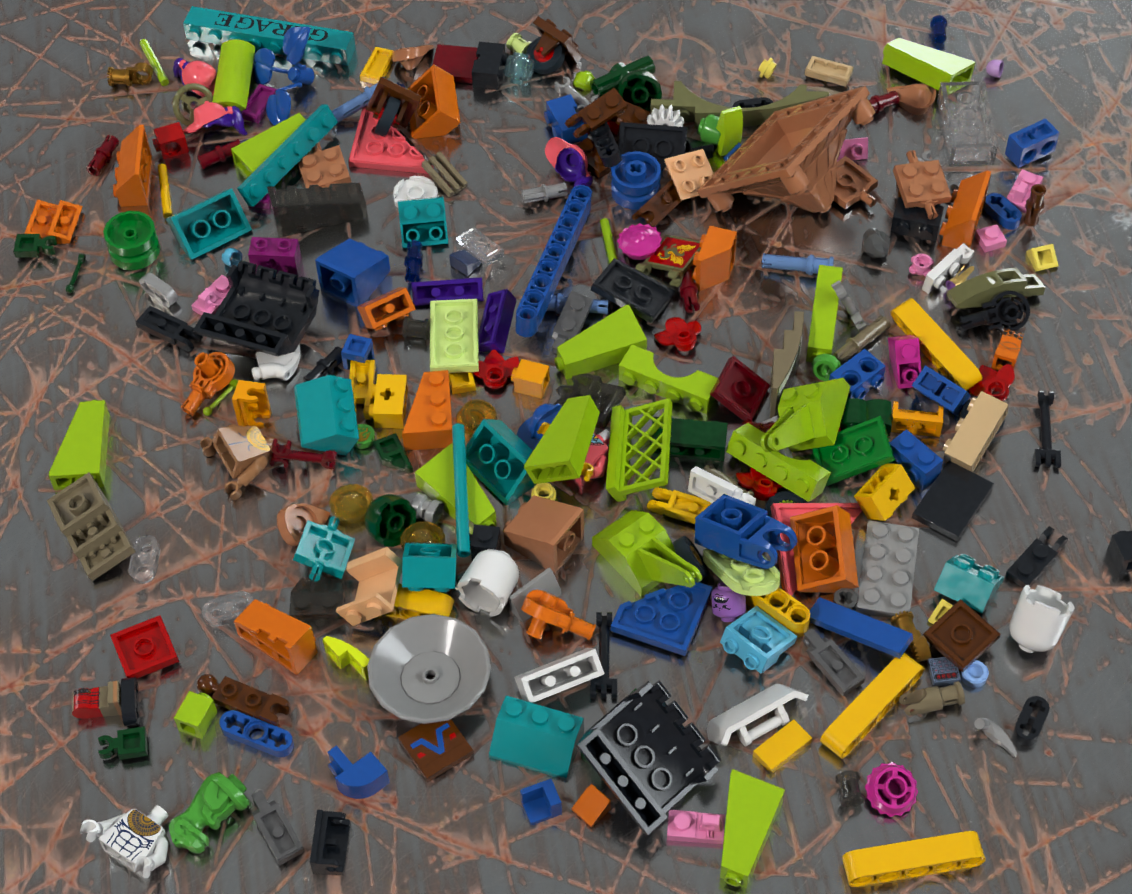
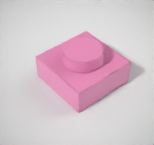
(990, 238)

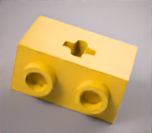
(390, 401)
(884, 492)

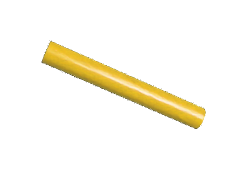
(164, 190)

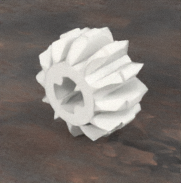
(665, 117)

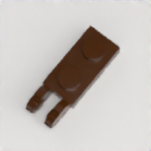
(597, 113)

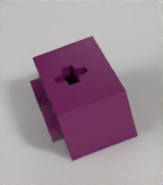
(275, 253)

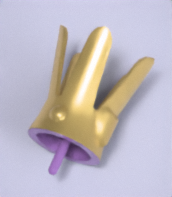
(959, 279)

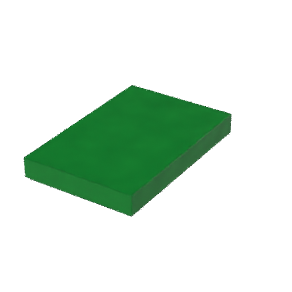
(856, 450)

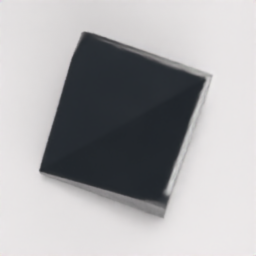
(694, 145)

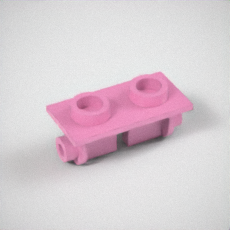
(854, 149)

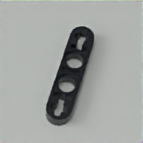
(606, 145)

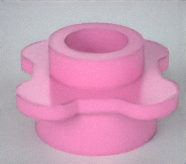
(921, 264)

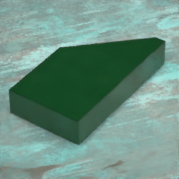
(392, 453)

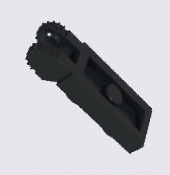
(167, 328)
(1035, 559)

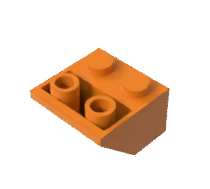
(715, 257)

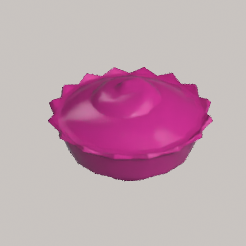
(639, 241)
(891, 789)

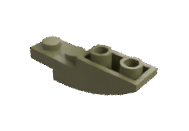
(985, 286)

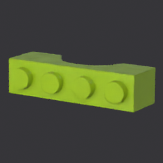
(691, 391)
(799, 476)

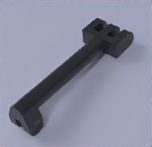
(1046, 452)
(603, 682)

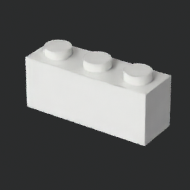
(559, 675)

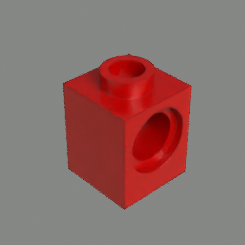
(170, 141)

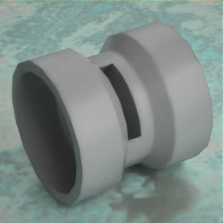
(427, 509)

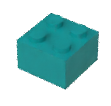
(429, 566)

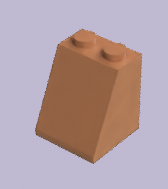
(545, 531)

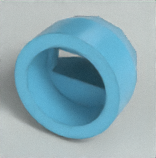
(234, 253)

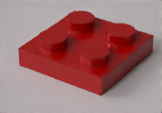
(144, 648)

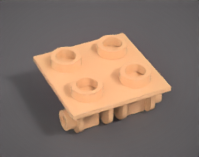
(688, 172)

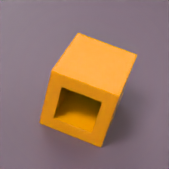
(531, 378)

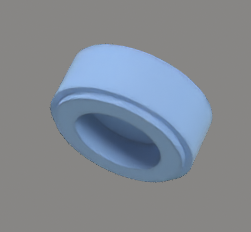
(975, 675)

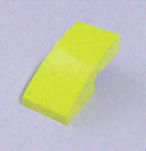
(345, 654)

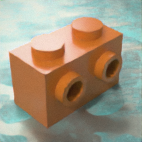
(385, 308)

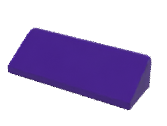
(447, 290)
(496, 321)

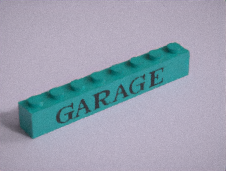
(220, 26)

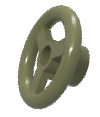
(186, 101)

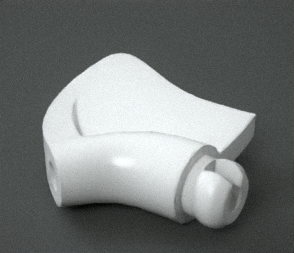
(276, 367)

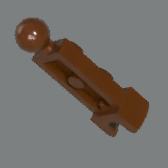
(659, 205)
(244, 698)

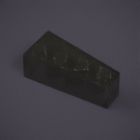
(316, 207)

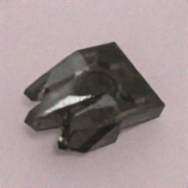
(604, 395)
(317, 598)

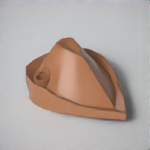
(410, 56)
(915, 97)
(293, 519)

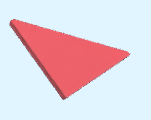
(381, 152)
(782, 513)

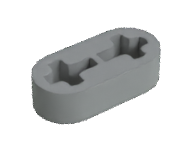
(158, 289)

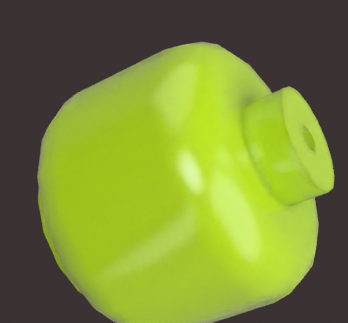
(582, 80)

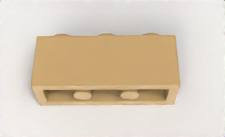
(975, 431)

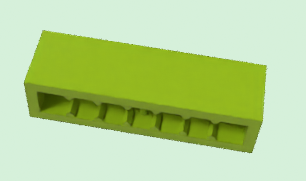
(234, 74)

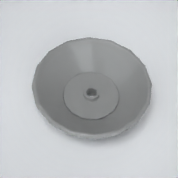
(425, 648)

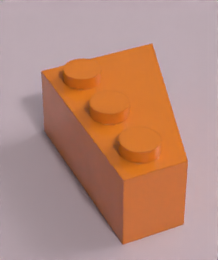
(431, 414)
(277, 635)

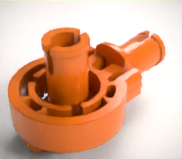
(205, 386)
(553, 610)

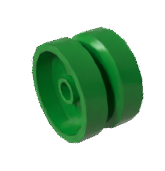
(132, 240)

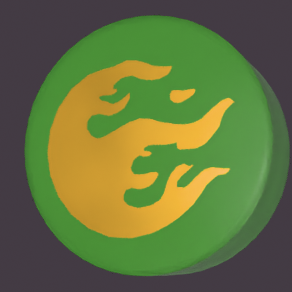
(366, 436)

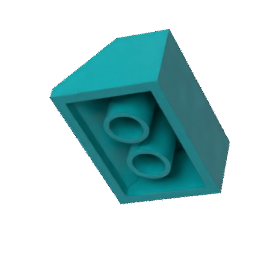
(209, 223)
(326, 414)
(499, 460)
(536, 737)

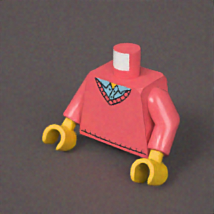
(596, 458)

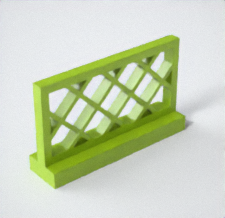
(622, 451)

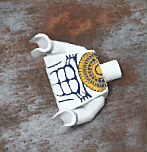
(132, 839)

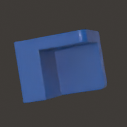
(357, 349)
(541, 802)

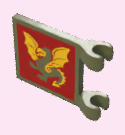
(673, 255)

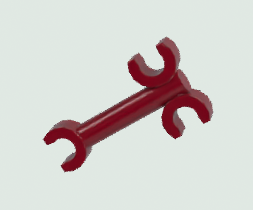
(283, 454)

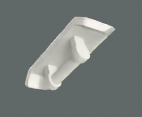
(735, 719)

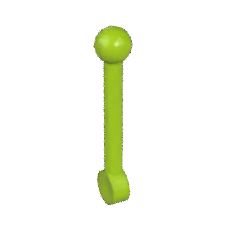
(207, 411)

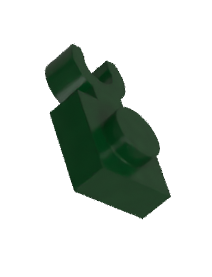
(31, 244)
(128, 744)

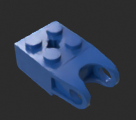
(742, 532)

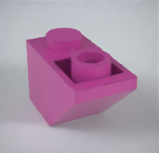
(904, 359)

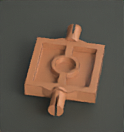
(324, 167)
(853, 184)
(922, 184)

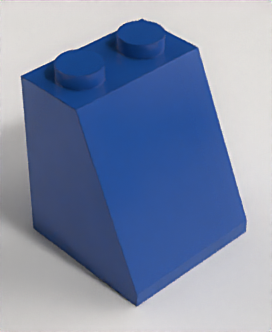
(352, 271)

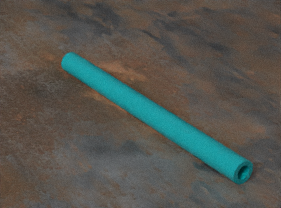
(461, 493)

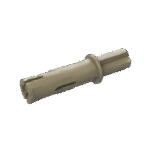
(864, 337)

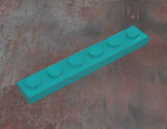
(287, 155)

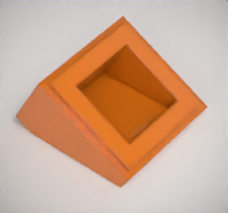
(592, 805)

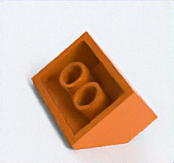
(438, 106)
(133, 169)
(966, 211)
(824, 551)

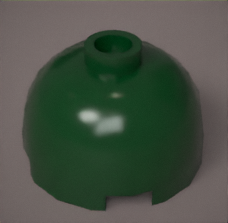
(639, 88)
(388, 518)

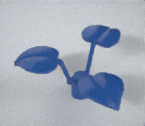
(294, 45)

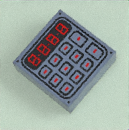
(942, 671)

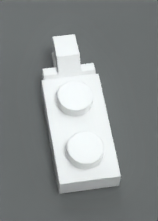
(947, 266)
(712, 487)

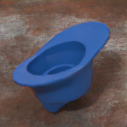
(528, 430)

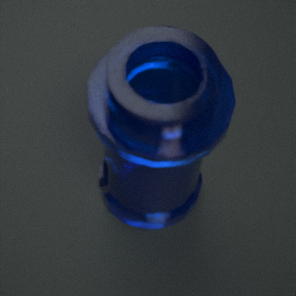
(939, 26)

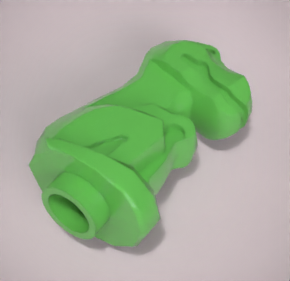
(211, 805)

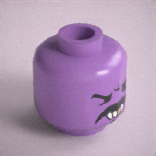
(727, 603)

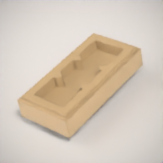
(829, 71)

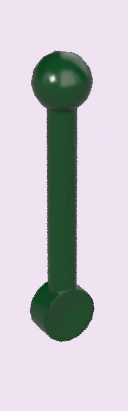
(81, 259)

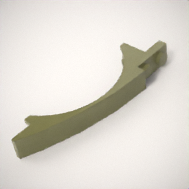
(695, 108)

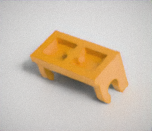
(250, 402)
(917, 421)

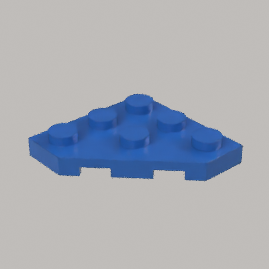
(664, 617)

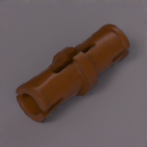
(1037, 196)

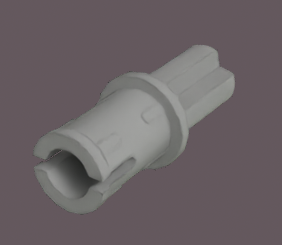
(544, 192)

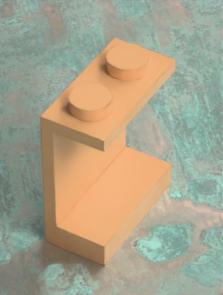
(377, 586)

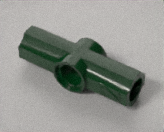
(612, 79)

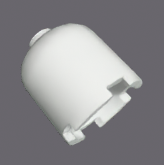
(488, 582)
(1039, 619)

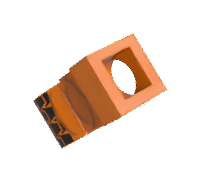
(1008, 348)

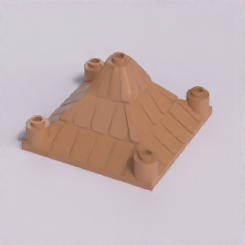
(792, 154)

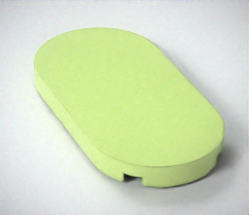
(742, 577)

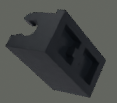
(330, 843)

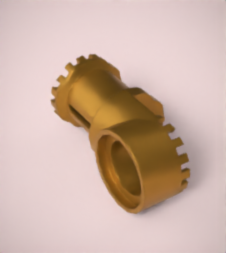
(130, 75)
(919, 643)

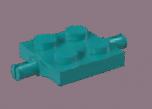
(324, 549)

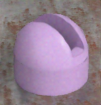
(995, 68)

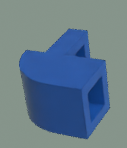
(357, 779)

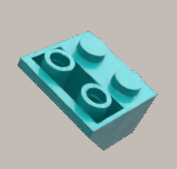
(423, 221)
(969, 582)

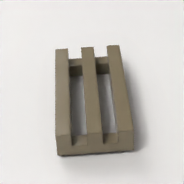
(439, 161)

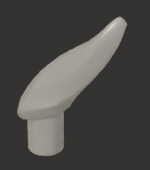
(995, 734)

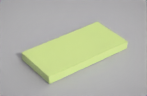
(454, 335)

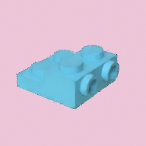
(757, 639)

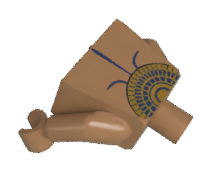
(242, 452)

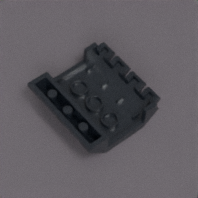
(262, 310)
(648, 754)

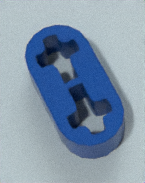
(1002, 211)

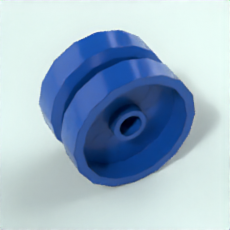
(635, 179)

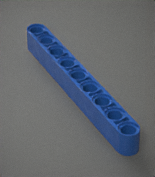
(553, 261)

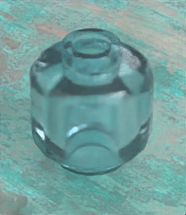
(519, 68)

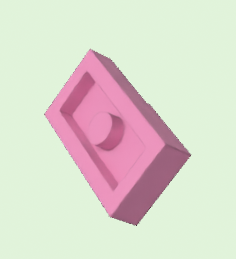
(1022, 189)
(212, 297)
(695, 827)

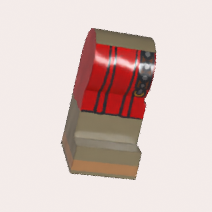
(97, 701)

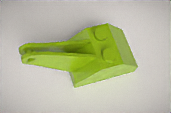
(808, 416)
(643, 553)

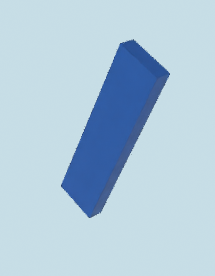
(860, 627)

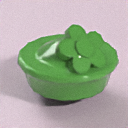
(824, 365)

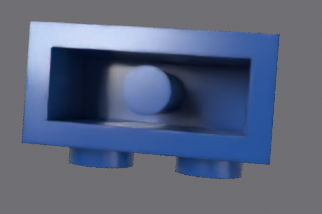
(917, 459)

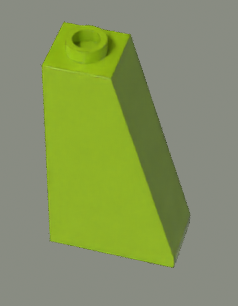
(926, 63)
(256, 150)
(824, 312)
(600, 344)
(565, 443)
(83, 446)
(437, 482)
(749, 820)

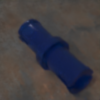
(413, 261)

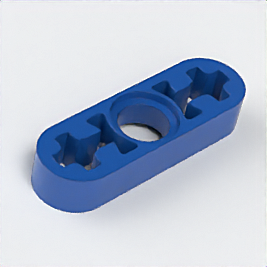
(250, 723)

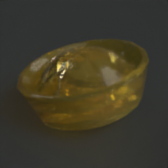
(473, 413)
(350, 503)
(422, 533)

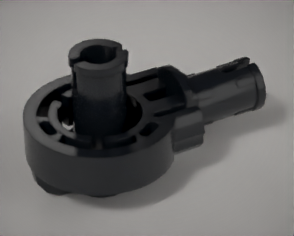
(1001, 312)

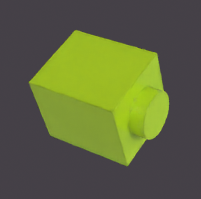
(195, 714)

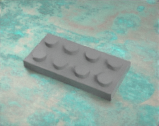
(887, 569)

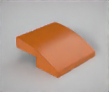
(54, 220)

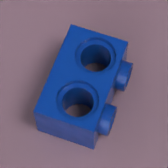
(1032, 143)
(861, 373)
(941, 390)

